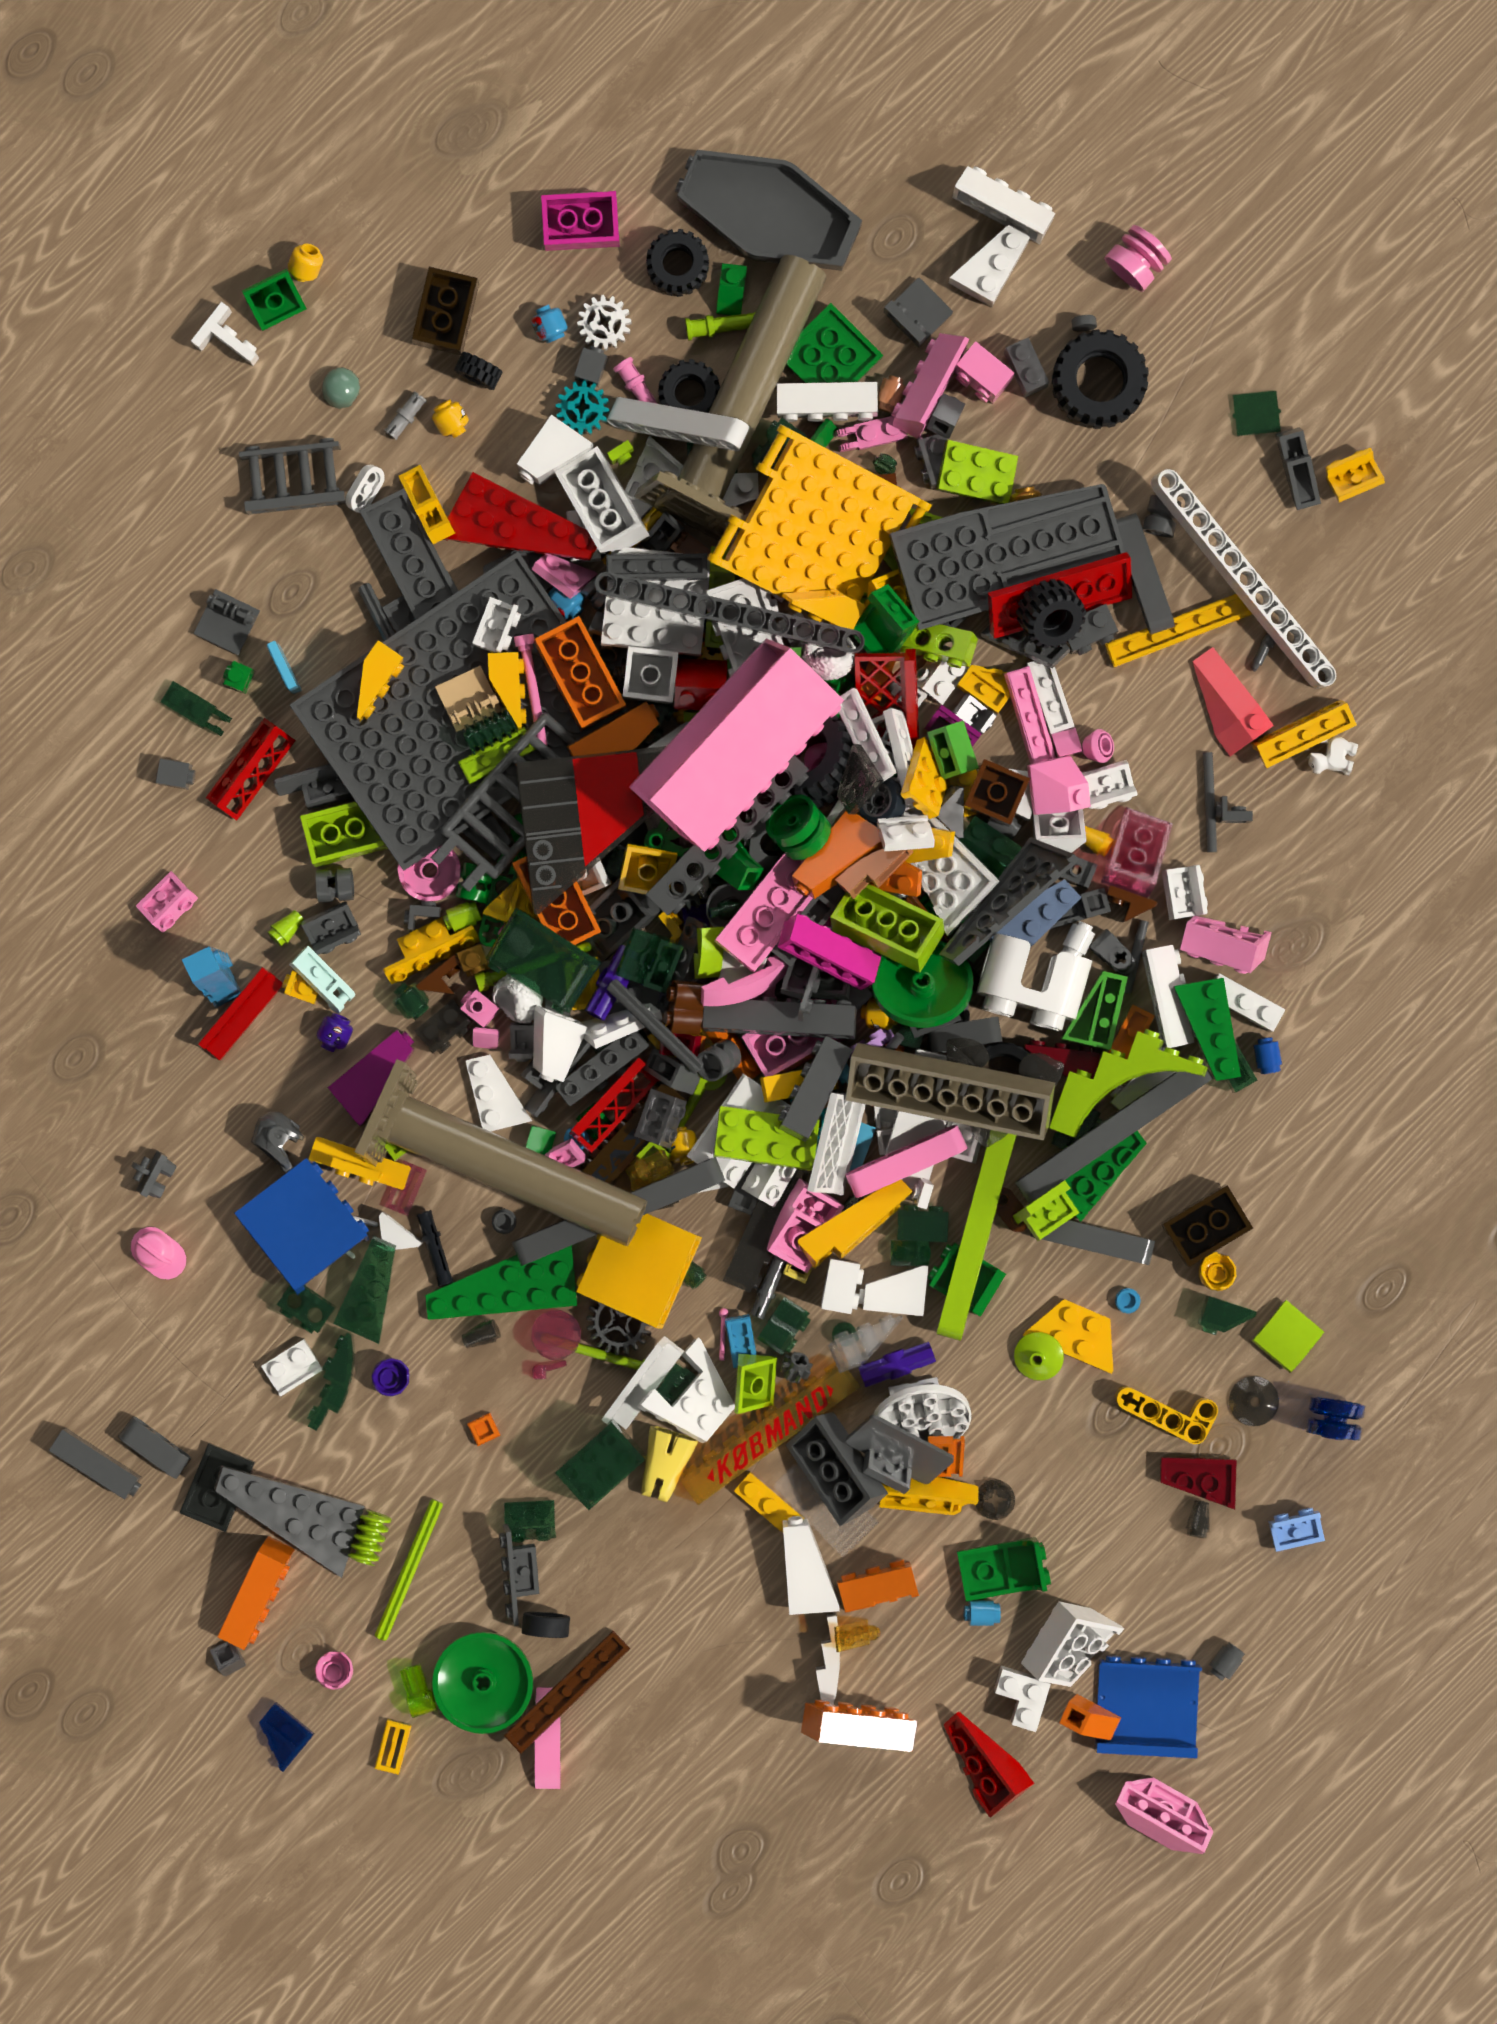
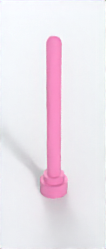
(525, 645)

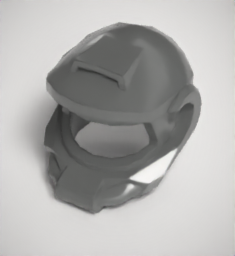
(272, 1133)

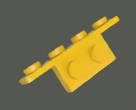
(428, 946)
(347, 1161)

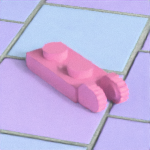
(871, 434)

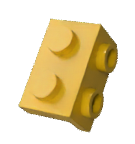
(1354, 475)

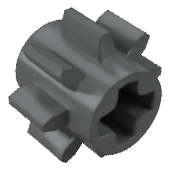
(796, 1367)

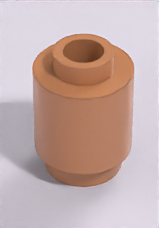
(890, 393)

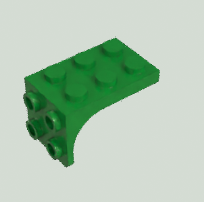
(1003, 1569)

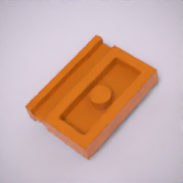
(954, 1447)

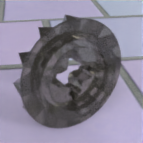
(1003, 1490)

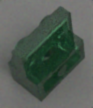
(649, 959)

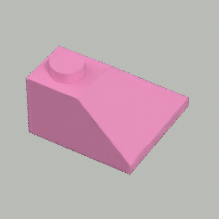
(1057, 786)

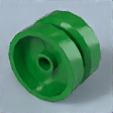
(798, 827)

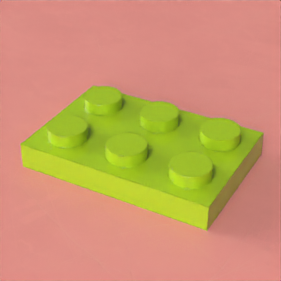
(977, 472)

